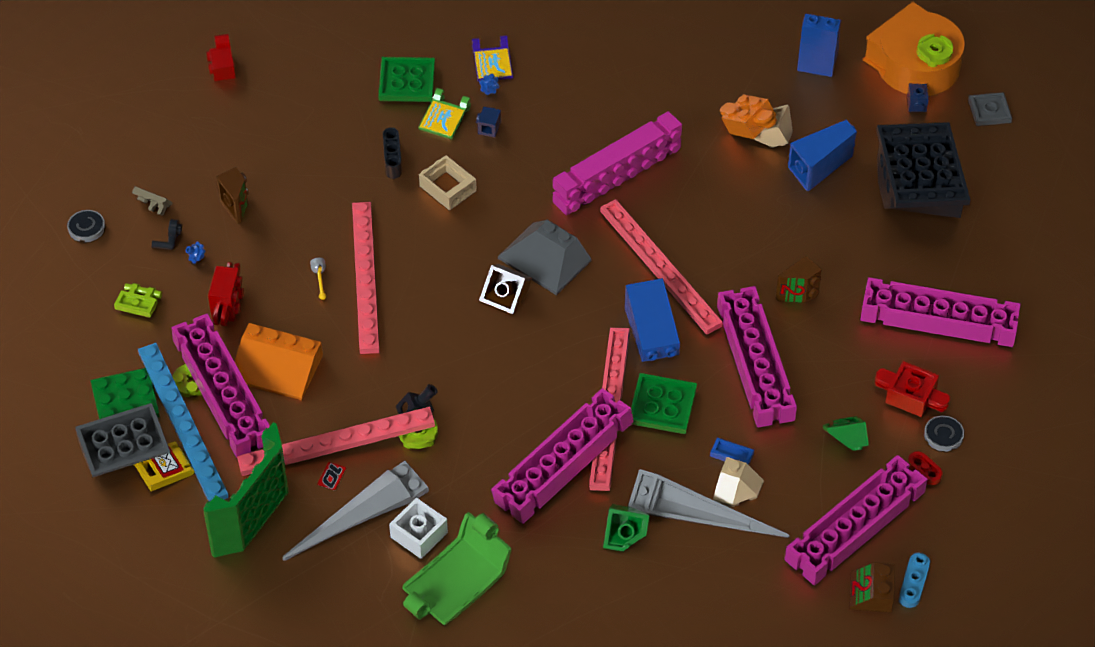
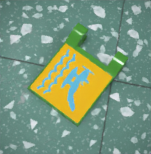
(444, 117)

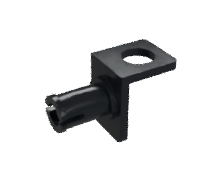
(418, 401)

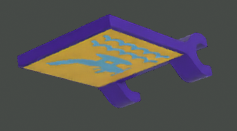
(492, 60)

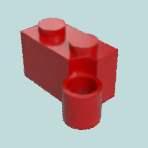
(221, 59)

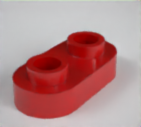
(926, 467)

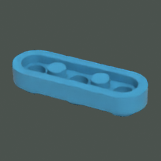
(911, 585)

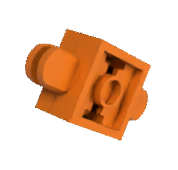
(748, 116)

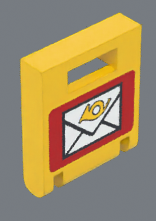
(167, 467)

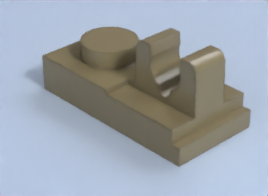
(156, 201)

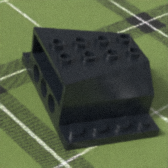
(921, 169)

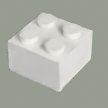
(418, 528)

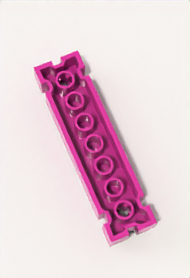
(617, 163)
(940, 312)
(756, 357)
(221, 384)
(562, 455)
(855, 520)

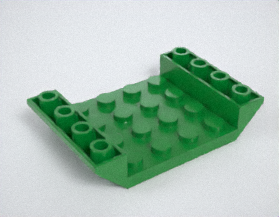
(237, 522)

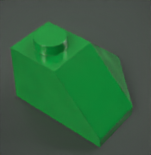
(849, 431)
(624, 527)

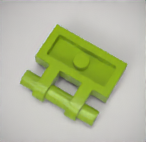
(135, 303)

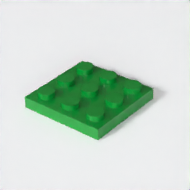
(406, 79)
(123, 392)
(663, 403)

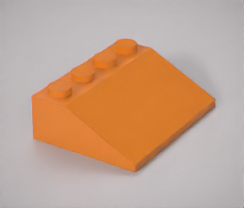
(277, 360)

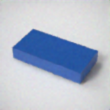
(724, 449)

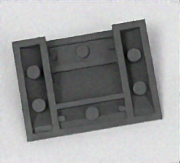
(547, 255)

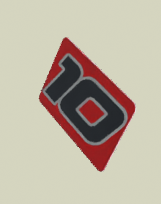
(331, 476)

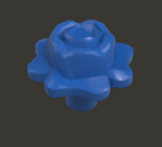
(489, 84)
(195, 252)

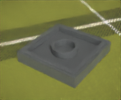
(990, 109)

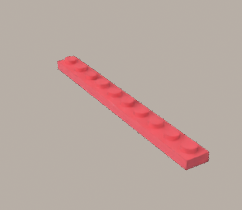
(661, 267)
(365, 278)
(613, 383)
(345, 438)

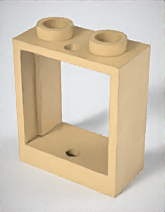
(456, 195)

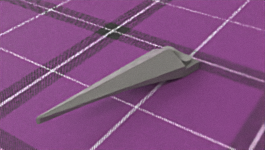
(385, 494)
(667, 499)

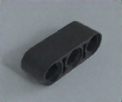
(392, 153)

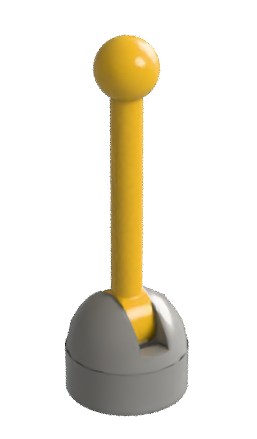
(318, 266)

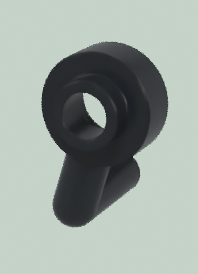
(174, 230)

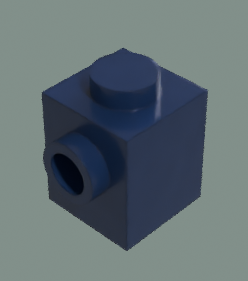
(917, 98)
(488, 121)

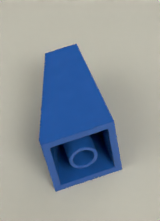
(819, 45)
(821, 153)
(651, 320)

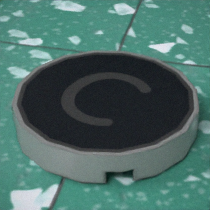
(86, 225)
(944, 433)

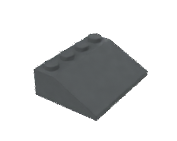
(122, 440)

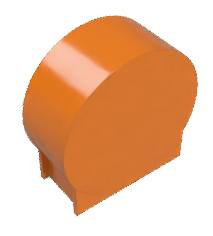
(894, 47)

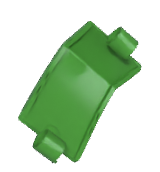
(459, 571)

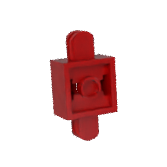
(225, 293)
(914, 380)

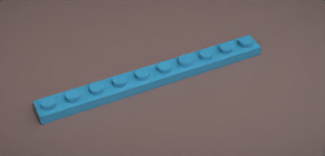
(182, 422)

